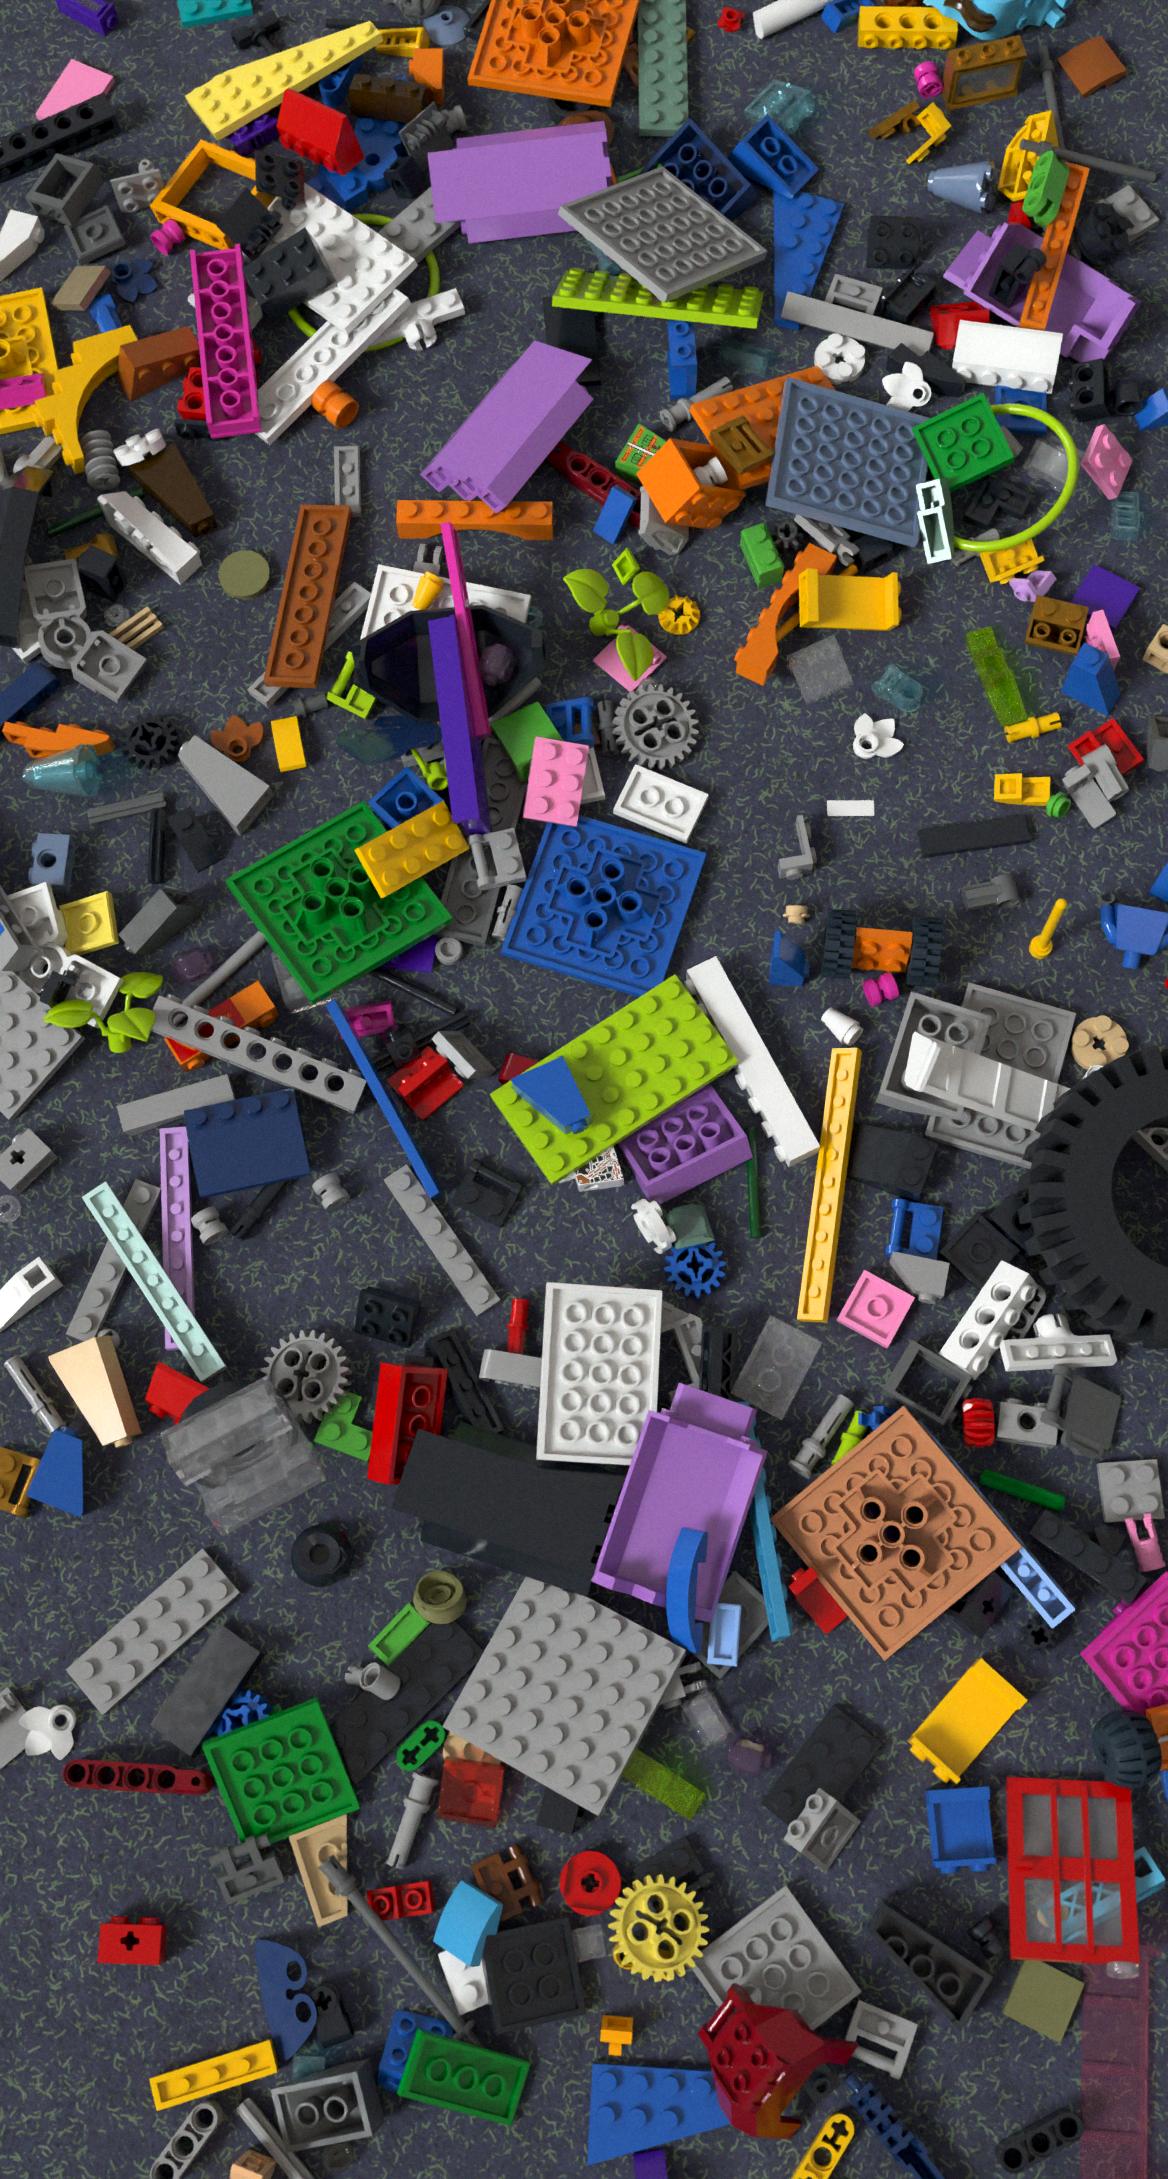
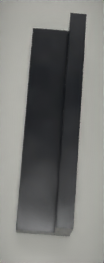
(712, 1358)

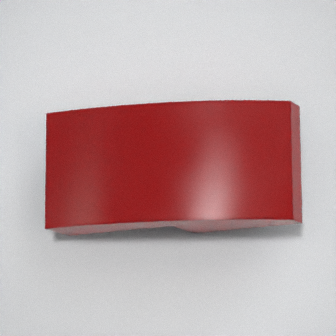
(402, 1900)

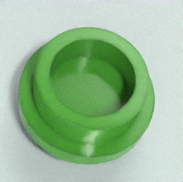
(1058, 805)

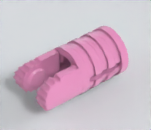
(1146, 1548)

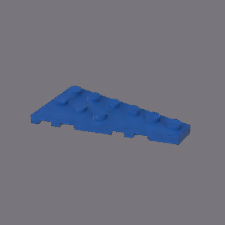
(801, 242)
(648, 2107)

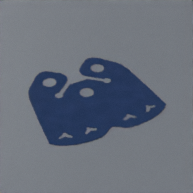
(399, 741)

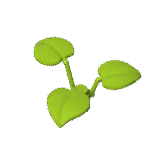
(589, 592)
(121, 1026)

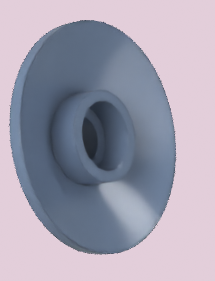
(446, 32)

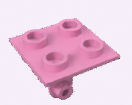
(611, 663)

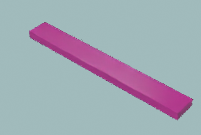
(466, 630)

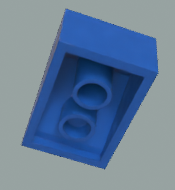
(773, 159)

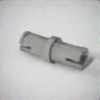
(510, 900)

